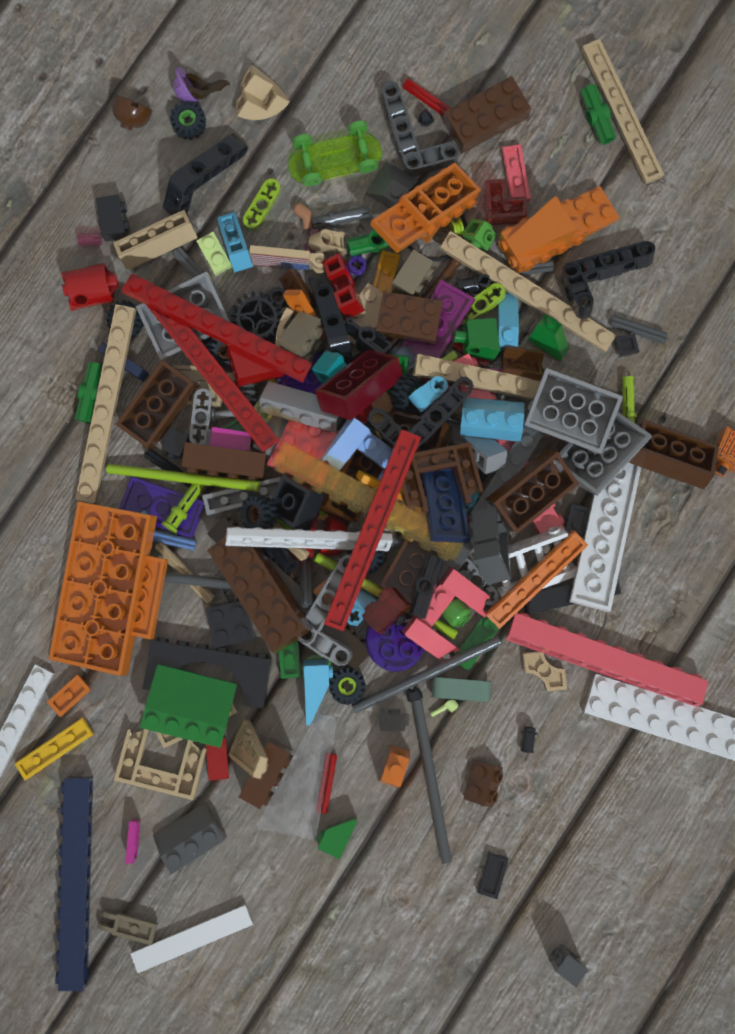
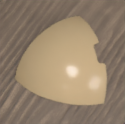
(260, 96)

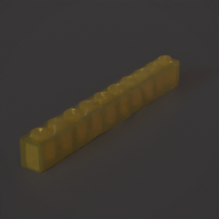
(357, 496)

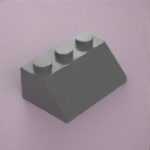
(188, 838)

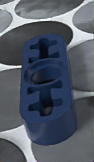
(130, 366)

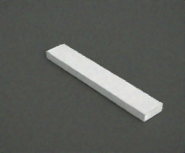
(191, 938)

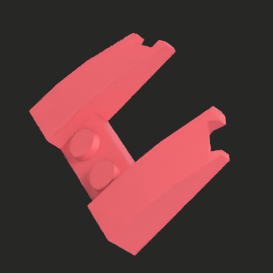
(448, 587)

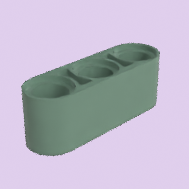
(461, 689)

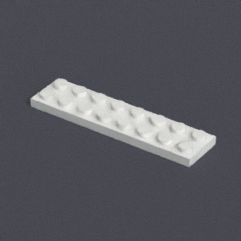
(606, 538)
(661, 716)

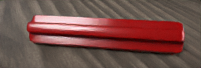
(425, 96)
(329, 781)

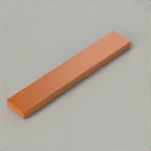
(536, 579)

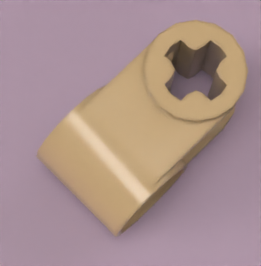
(328, 242)

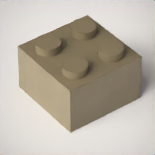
(413, 275)
(303, 336)

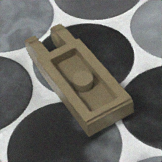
(129, 927)

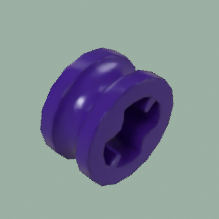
(361, 260)

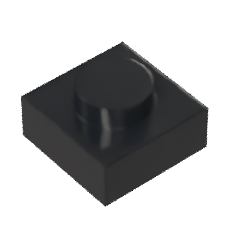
(626, 345)

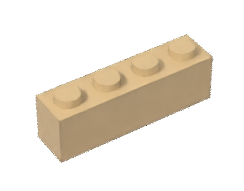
(155, 240)

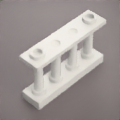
(536, 542)

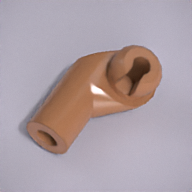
(304, 213)

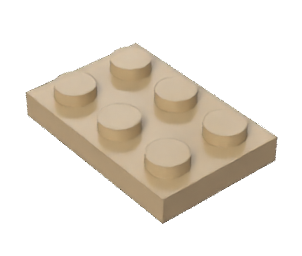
(371, 301)

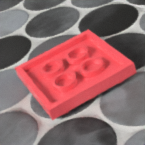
(305, 437)

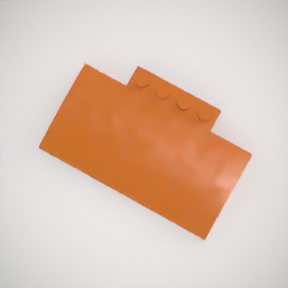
(108, 589)

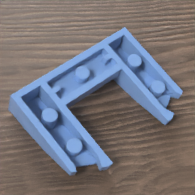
(352, 437)

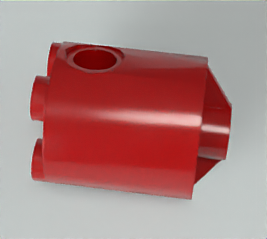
(89, 286)

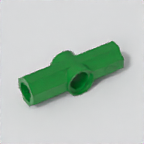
(598, 114)
(364, 244)
(88, 392)

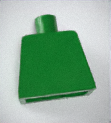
(479, 338)

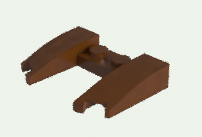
(457, 457)

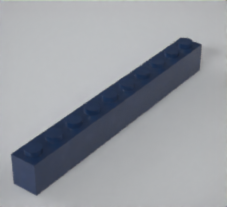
(75, 883)

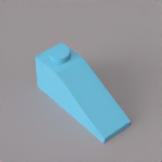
(234, 242)
(508, 321)
(316, 684)

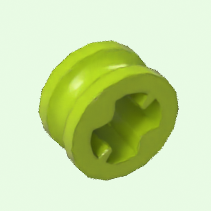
(457, 227)

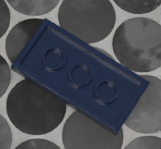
(446, 507)

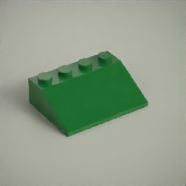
(188, 705)

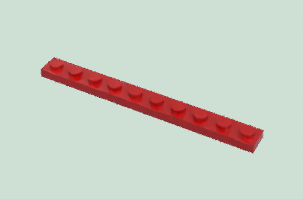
(217, 328)
(218, 380)
(372, 530)

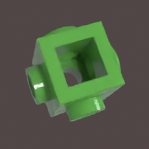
(479, 234)

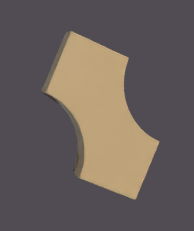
(552, 677)

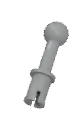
(201, 416)

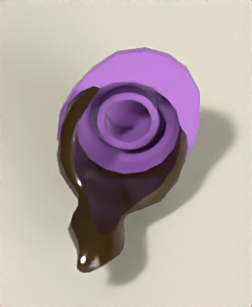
(193, 87)

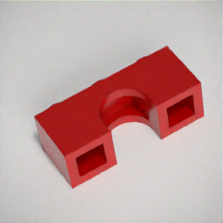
(343, 282)

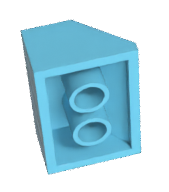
(492, 419)

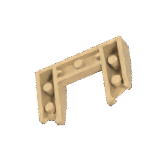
(133, 773)

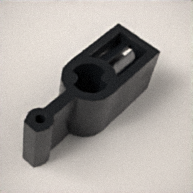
(367, 338)

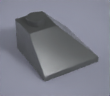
(391, 185)

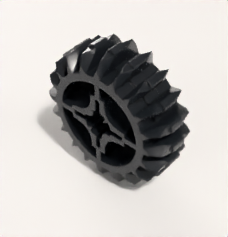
(265, 321)

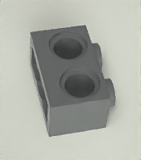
(568, 965)

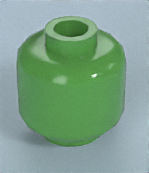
(457, 613)

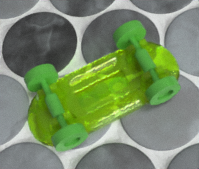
(334, 157)

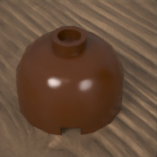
(130, 113)

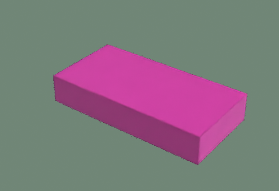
(230, 439)
(132, 841)

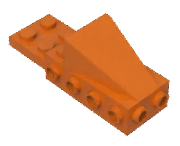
(427, 208)
(556, 229)

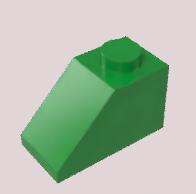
(550, 337)
(336, 837)

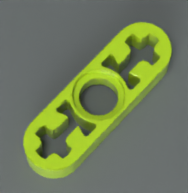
(264, 212)
(481, 296)

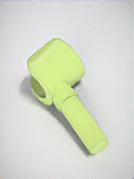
(450, 704)

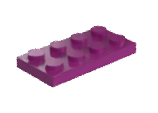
(455, 308)

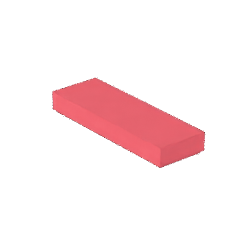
(515, 171)

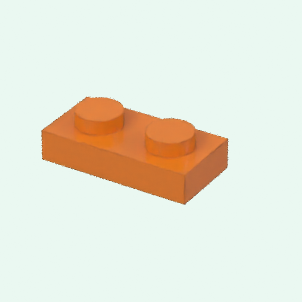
(69, 695)

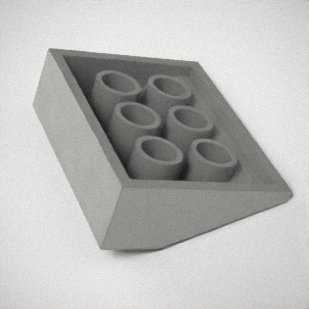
(199, 291)
(573, 410)
(597, 470)

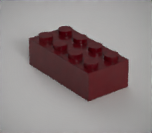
(359, 384)

